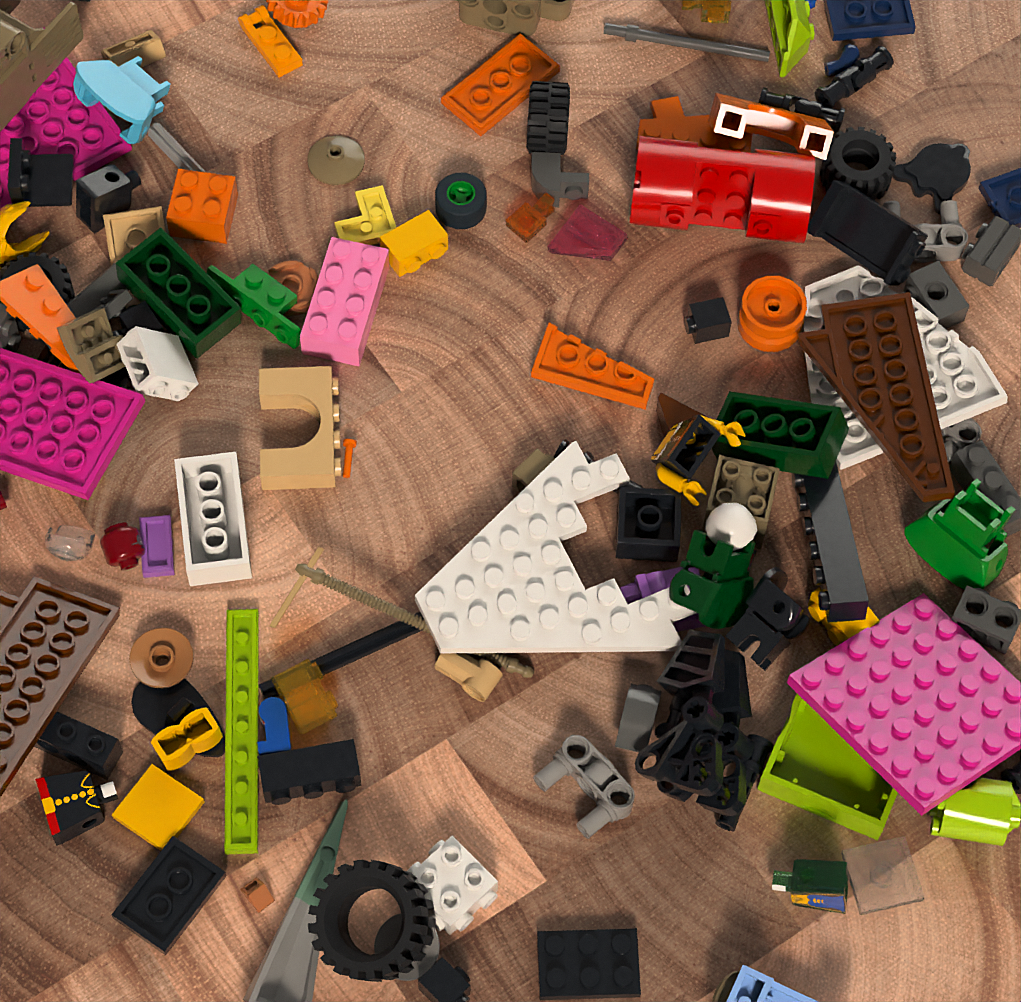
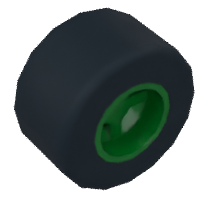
(461, 200)

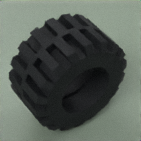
(548, 117)
(863, 148)
(55, 272)

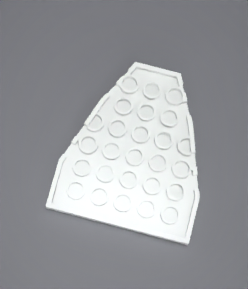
(957, 374)

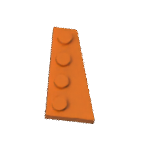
(694, 130)
(40, 307)
(577, 366)

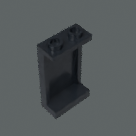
(867, 232)

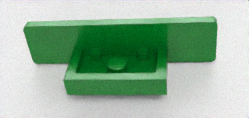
(261, 300)

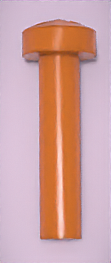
(349, 444)

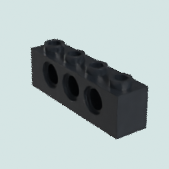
(80, 745)

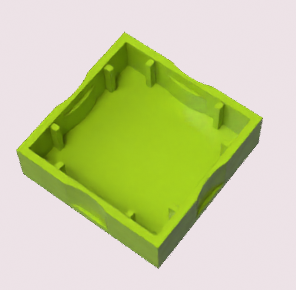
(826, 775)

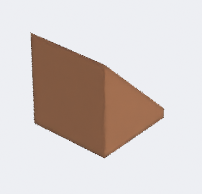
(257, 894)

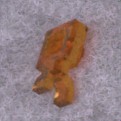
(530, 220)

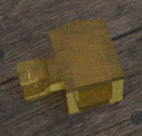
(711, 10)

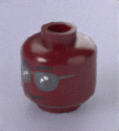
(122, 546)

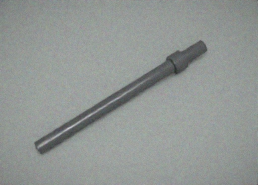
(633, 33)

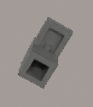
(548, 179)
(638, 717)

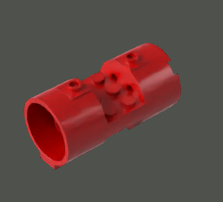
(730, 189)

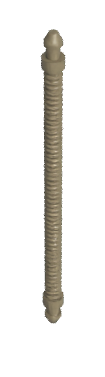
(319, 577)

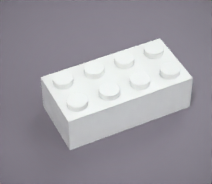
(212, 519)

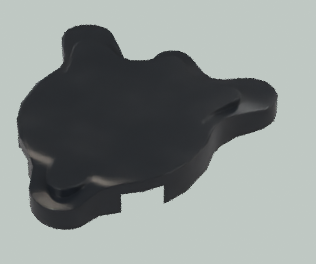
(936, 171)

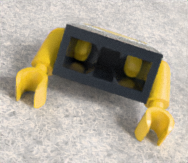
(686, 449)

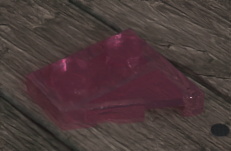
(588, 237)

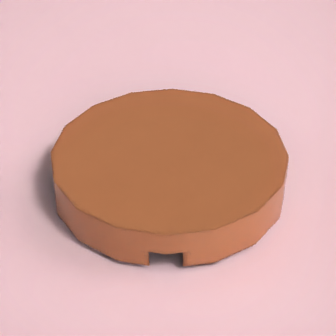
(297, 279)

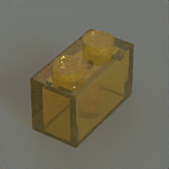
(305, 696)

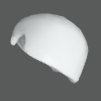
(731, 524)

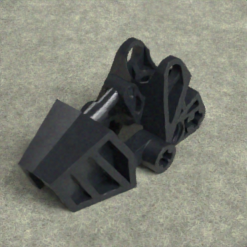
(712, 697)

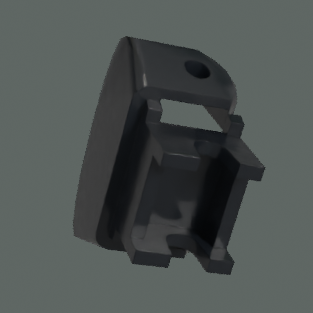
(778, 610)

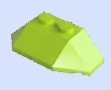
(789, 31)

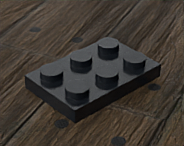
(169, 895)
(588, 964)

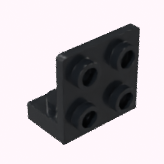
(40, 177)

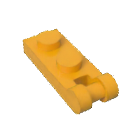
(270, 41)

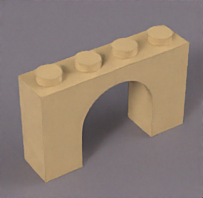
(314, 462)

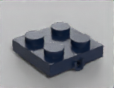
(1004, 196)

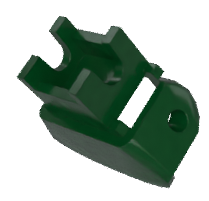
(723, 588)

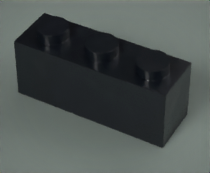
(309, 772)

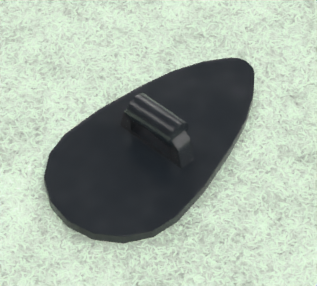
(168, 706)

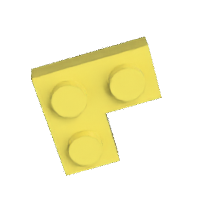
(374, 221)

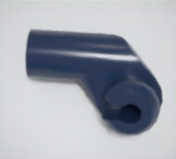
(848, 57)

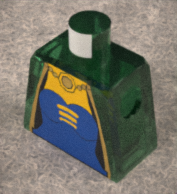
(815, 884)

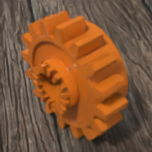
(297, 12)

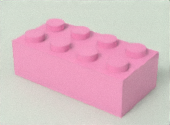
(345, 301)

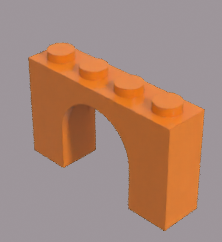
(735, 116)

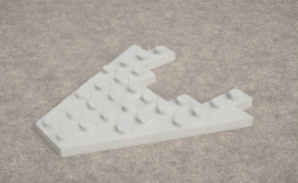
(520, 590)

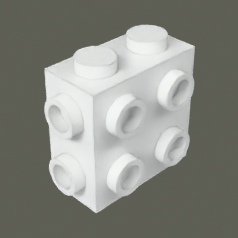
(157, 364)
(454, 884)

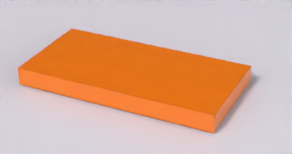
(499, 84)

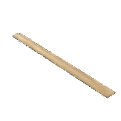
(295, 589)

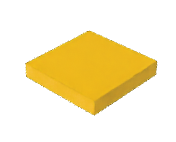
(158, 807)

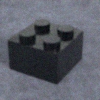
(648, 524)

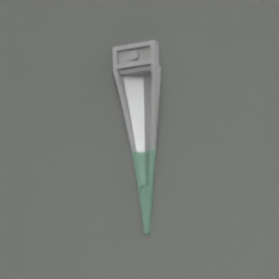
(291, 961)

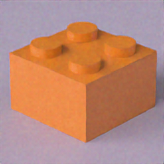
(202, 206)

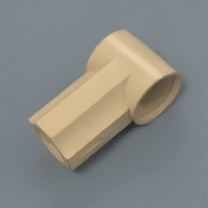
(474, 676)

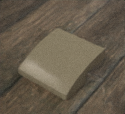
(92, 345)

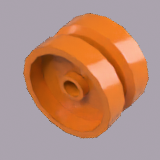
(772, 313)

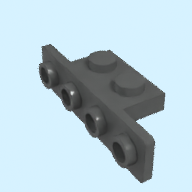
(103, 292)

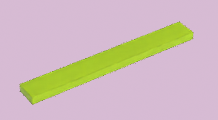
(242, 731)

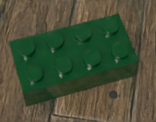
(179, 292)
(783, 433)

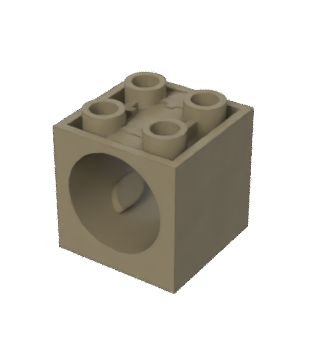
(745, 484)

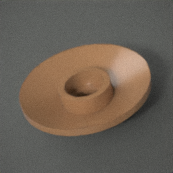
(156, 645)

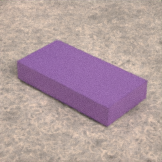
(158, 544)

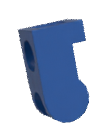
(276, 725)

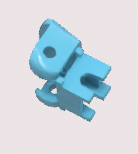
(124, 91)

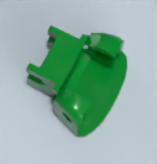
(955, 534)

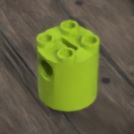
(978, 812)

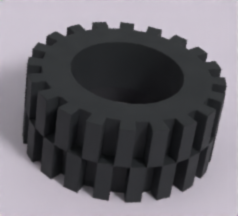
(334, 911)

